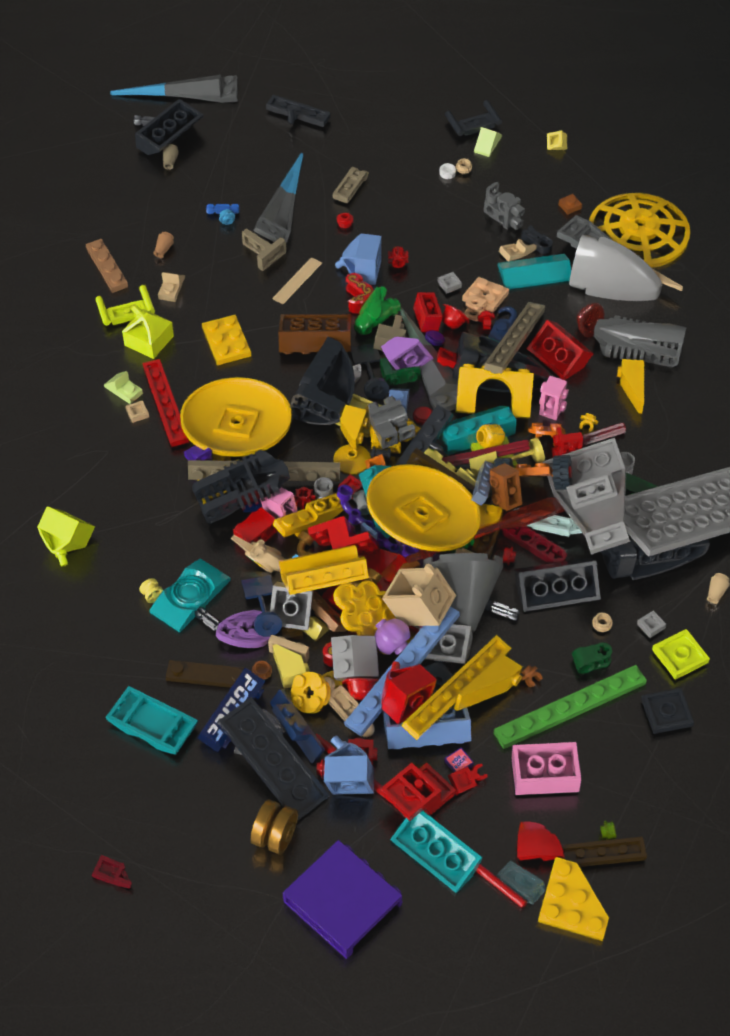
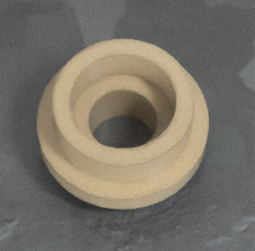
(464, 166)
(602, 618)

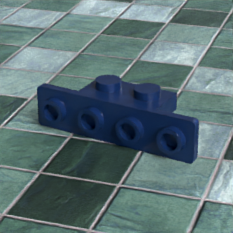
(296, 726)

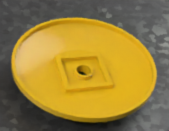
(215, 407)
(407, 490)

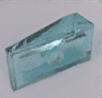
(522, 882)

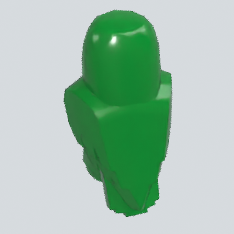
(375, 311)

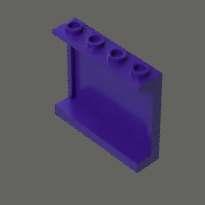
(341, 897)

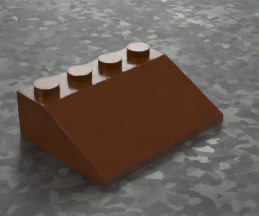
(309, 331)

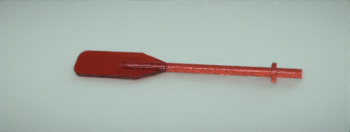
(516, 518)

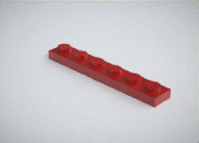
(165, 402)

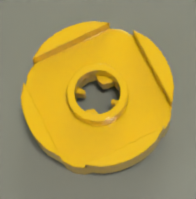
(300, 688)

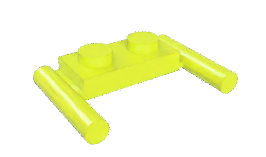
(123, 313)

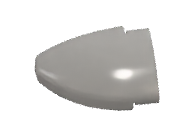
(612, 271)

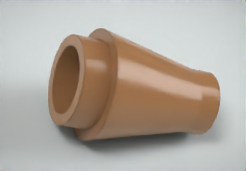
(164, 242)

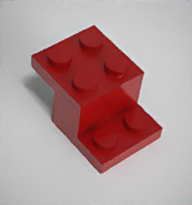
(341, 534)
(417, 790)

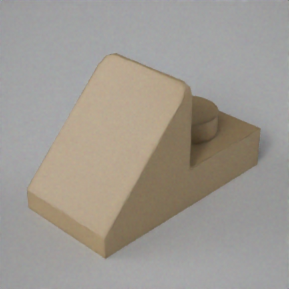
(170, 286)

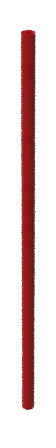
(505, 889)

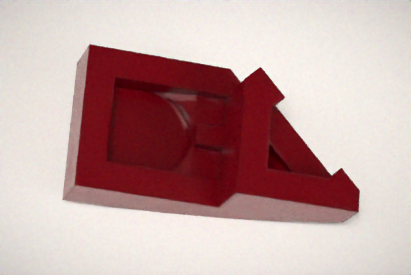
(111, 872)

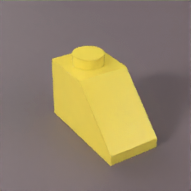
(288, 665)

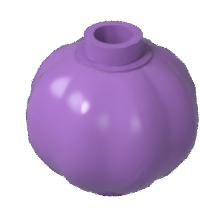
(391, 636)

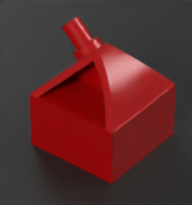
(406, 690)

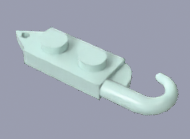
(557, 525)

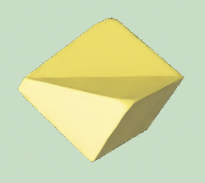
(557, 141)

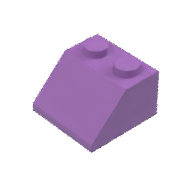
(406, 352)

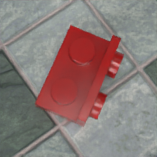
(566, 443)

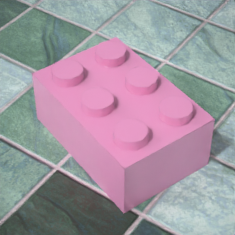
(546, 768)

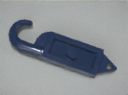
(503, 325)

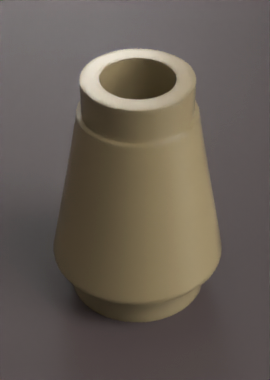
(169, 156)

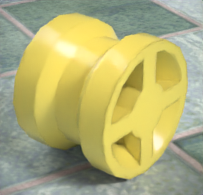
(150, 590)

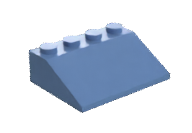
(450, 728)

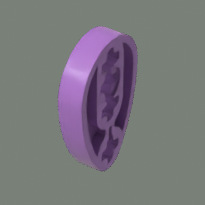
(237, 635)

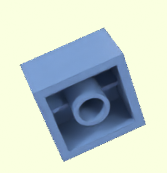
(363, 257)
(348, 769)

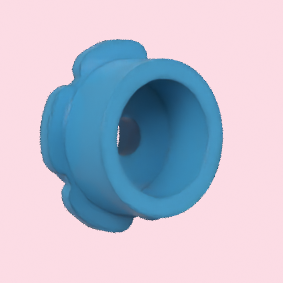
(227, 217)

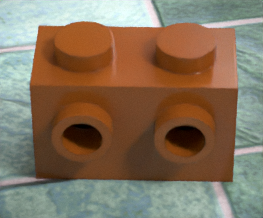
(505, 486)

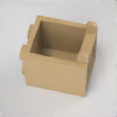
(419, 596)

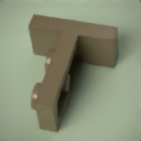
(266, 252)

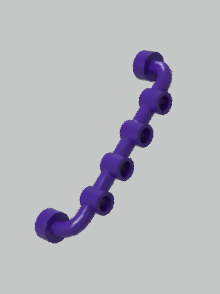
(345, 494)

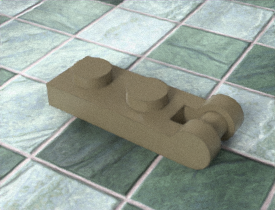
(350, 184)

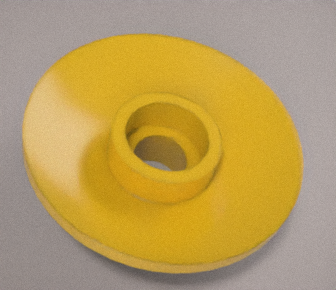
(352, 460)

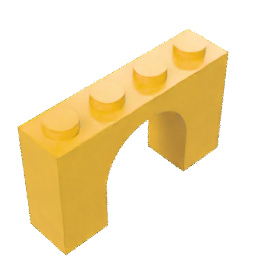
(519, 383)

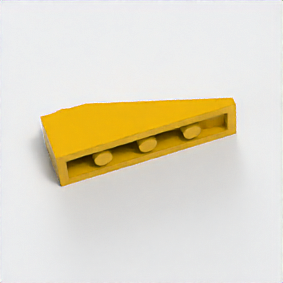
(491, 682)

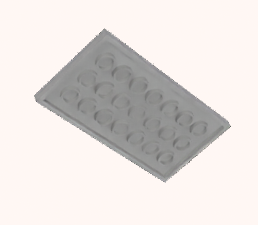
(679, 512)

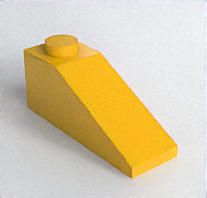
(632, 381)

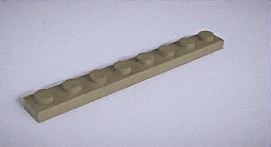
(514, 338)
(298, 470)

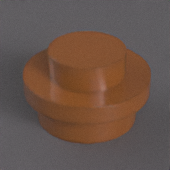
(262, 669)

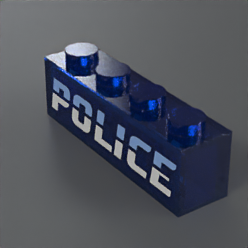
(245, 686)

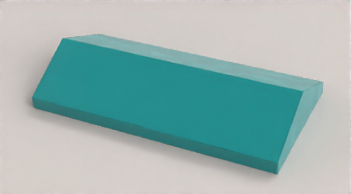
(535, 271)
(437, 850)

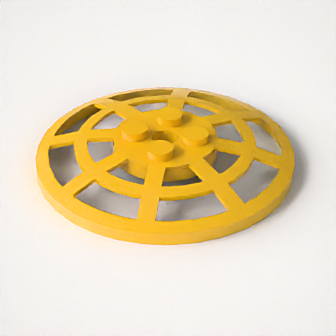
(651, 225)

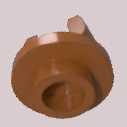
(528, 673)

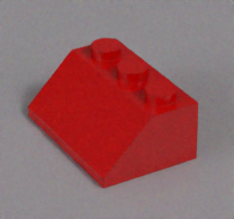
(559, 350)

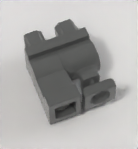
(503, 207)
(386, 418)

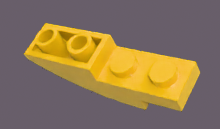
(313, 514)

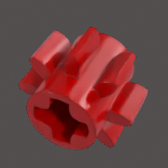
(398, 257)
(303, 496)

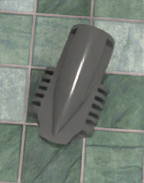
(633, 339)

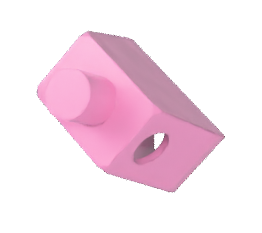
(281, 504)

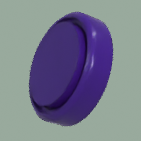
(434, 338)

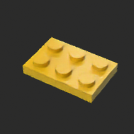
(226, 339)

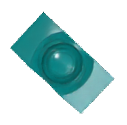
(192, 590)
(151, 721)

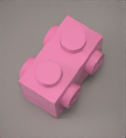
(553, 397)

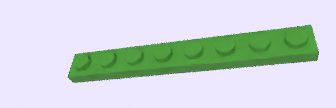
(569, 706)

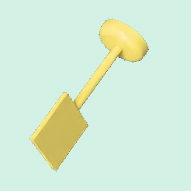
(536, 452)

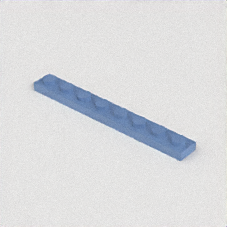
(412, 655)

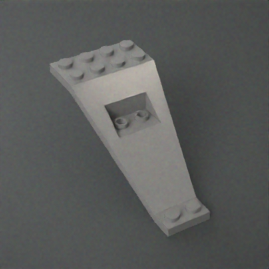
(599, 513)

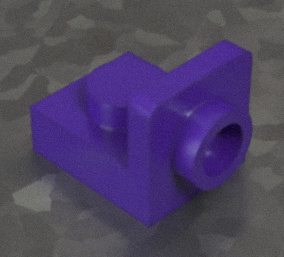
(198, 454)

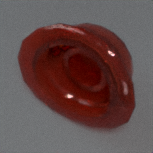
(588, 318)

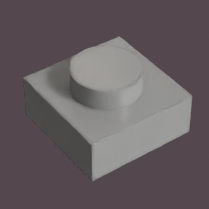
(449, 282)
(651, 624)

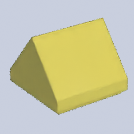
(316, 628)

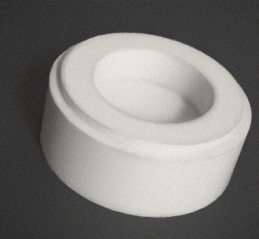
(447, 171)

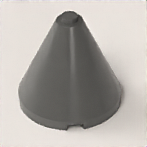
(471, 579)

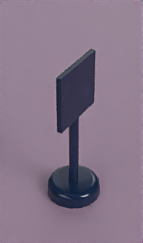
(267, 622)

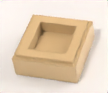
(137, 411)

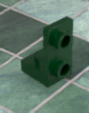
(398, 376)

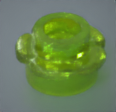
(608, 830)

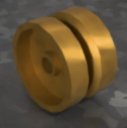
(274, 826)

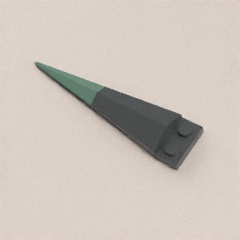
(437, 378)

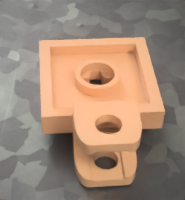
(478, 302)

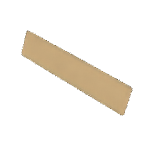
(297, 280)

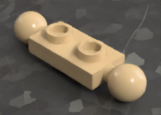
(344, 704)

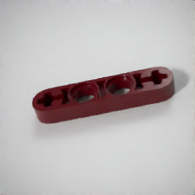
(532, 544)

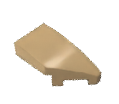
(515, 251)

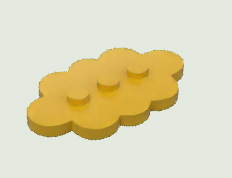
(363, 608)

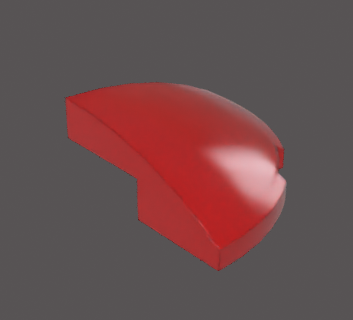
(537, 842)

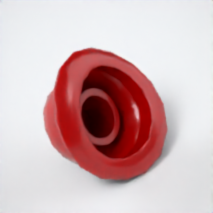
(453, 317)
(359, 687)

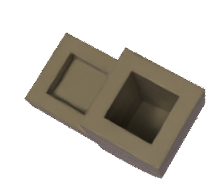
(386, 333)

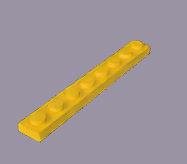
(447, 695)

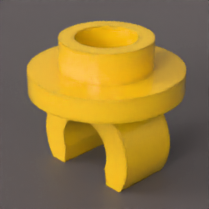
(588, 419)

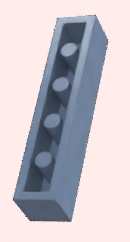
(482, 484)

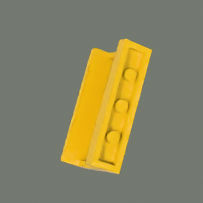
(323, 569)

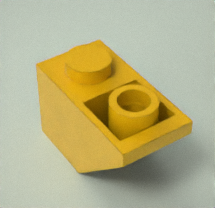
(353, 424)

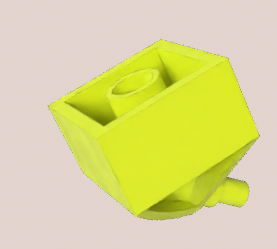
(147, 332)
(63, 532)

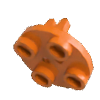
(539, 430)

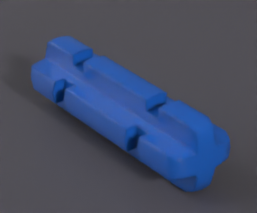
(210, 208)

